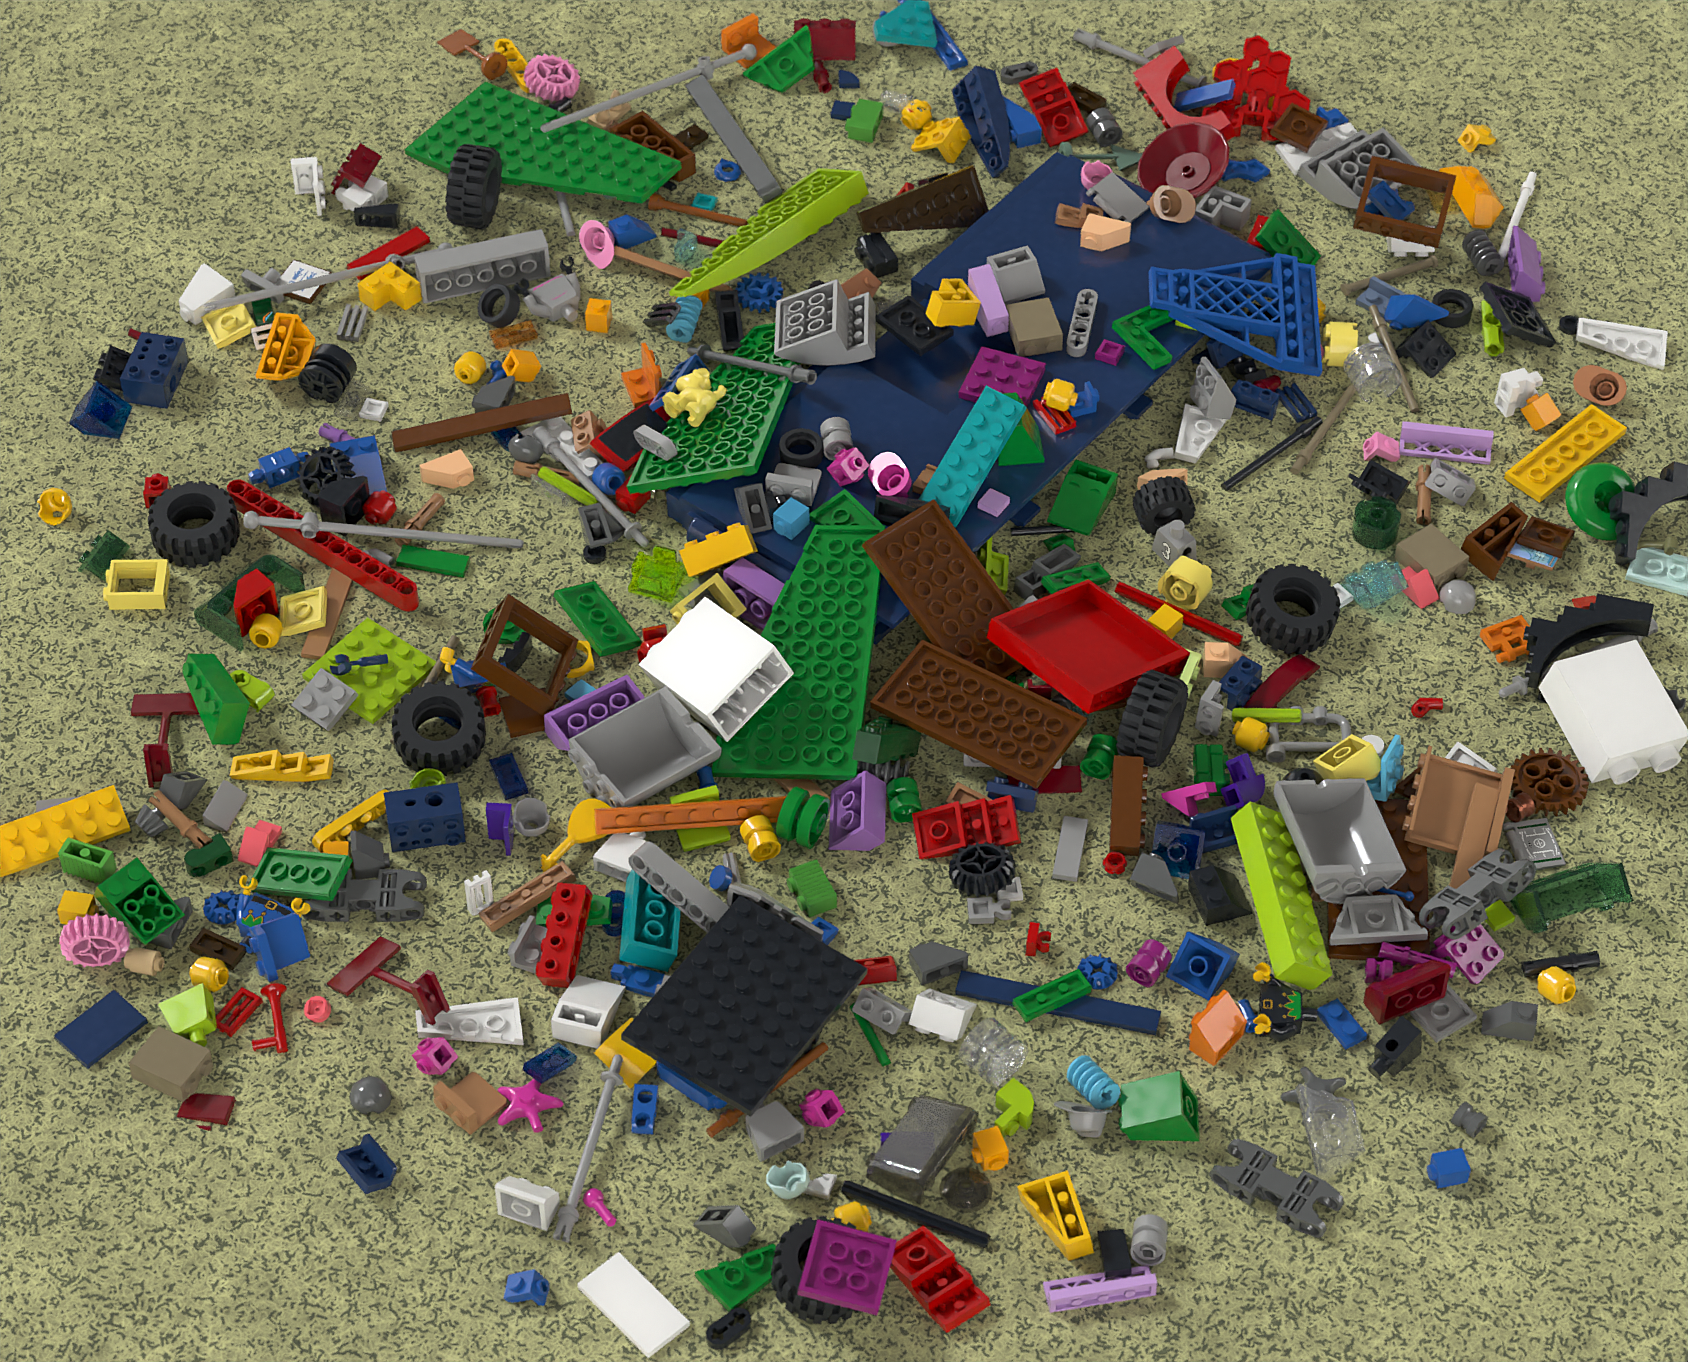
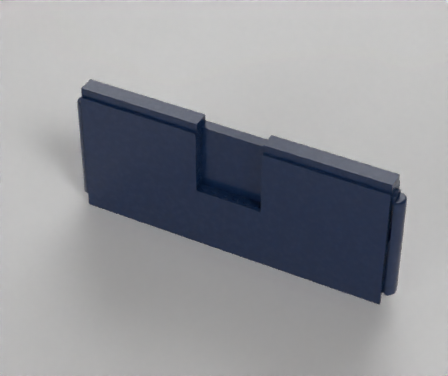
(913, 401)

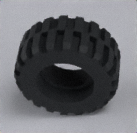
(473, 186)
(198, 544)
(1288, 631)
(433, 702)
(1152, 718)
(787, 1275)

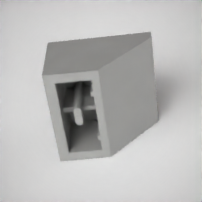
(1017, 274)
(1211, 392)

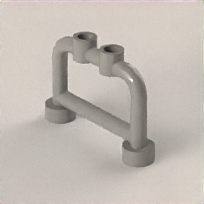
(1276, 750)

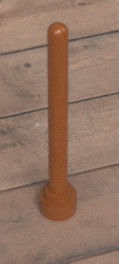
(658, 202)

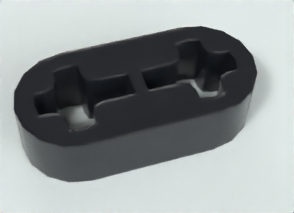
(730, 1333)

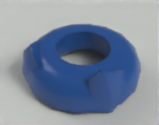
(727, 176)

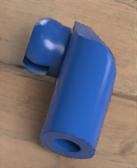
(497, 371)

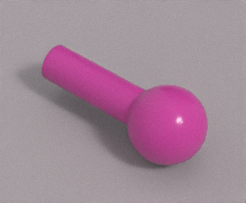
(594, 1199)

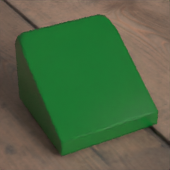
(1056, 541)

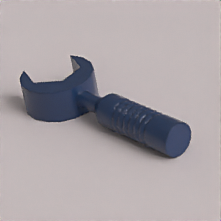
(346, 665)

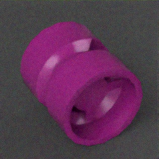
(1148, 963)

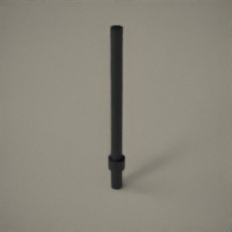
(1302, 431)

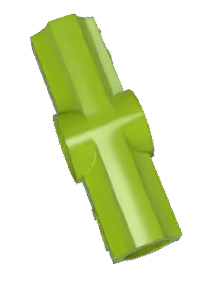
(1491, 331)

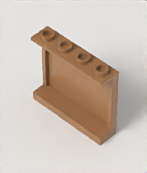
(1444, 800)

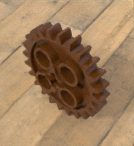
(1550, 781)

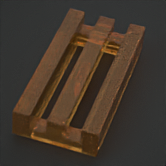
(514, 336)

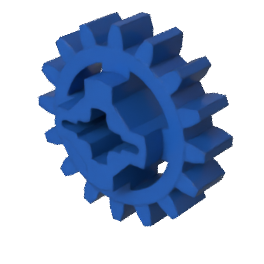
(759, 292)

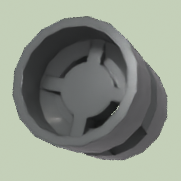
(1104, 127)

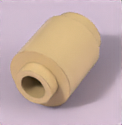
(144, 961)

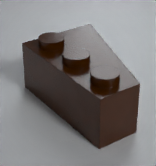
(1493, 540)

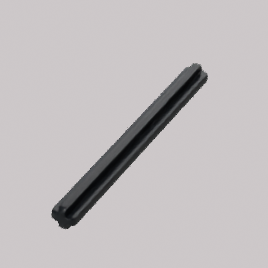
(915, 1214)

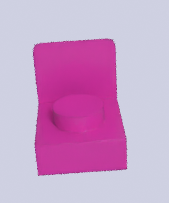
(1185, 798)

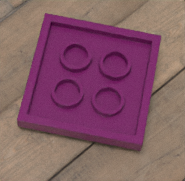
(1002, 373)
(847, 1267)

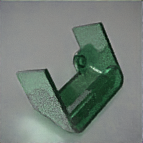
(213, 610)
(1571, 892)

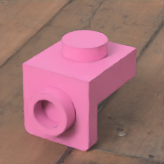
(1382, 446)

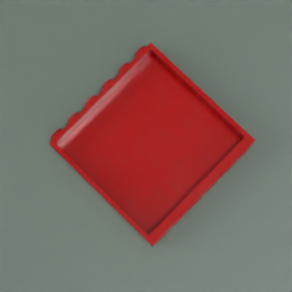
(1086, 645)

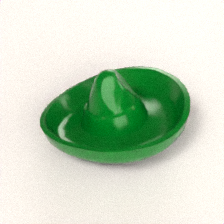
(1590, 494)

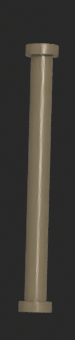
(1432, 261)

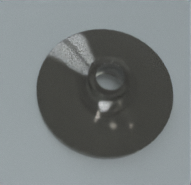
(965, 1199)

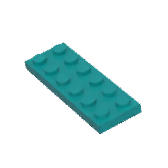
(973, 452)

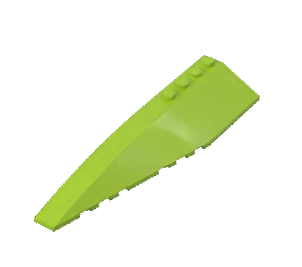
(778, 227)

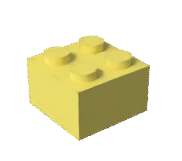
(1349, 759)

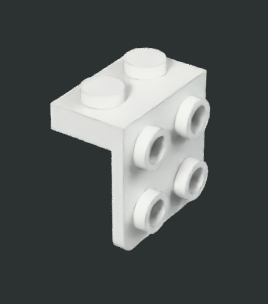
(307, 179)

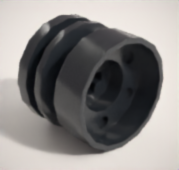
(327, 373)

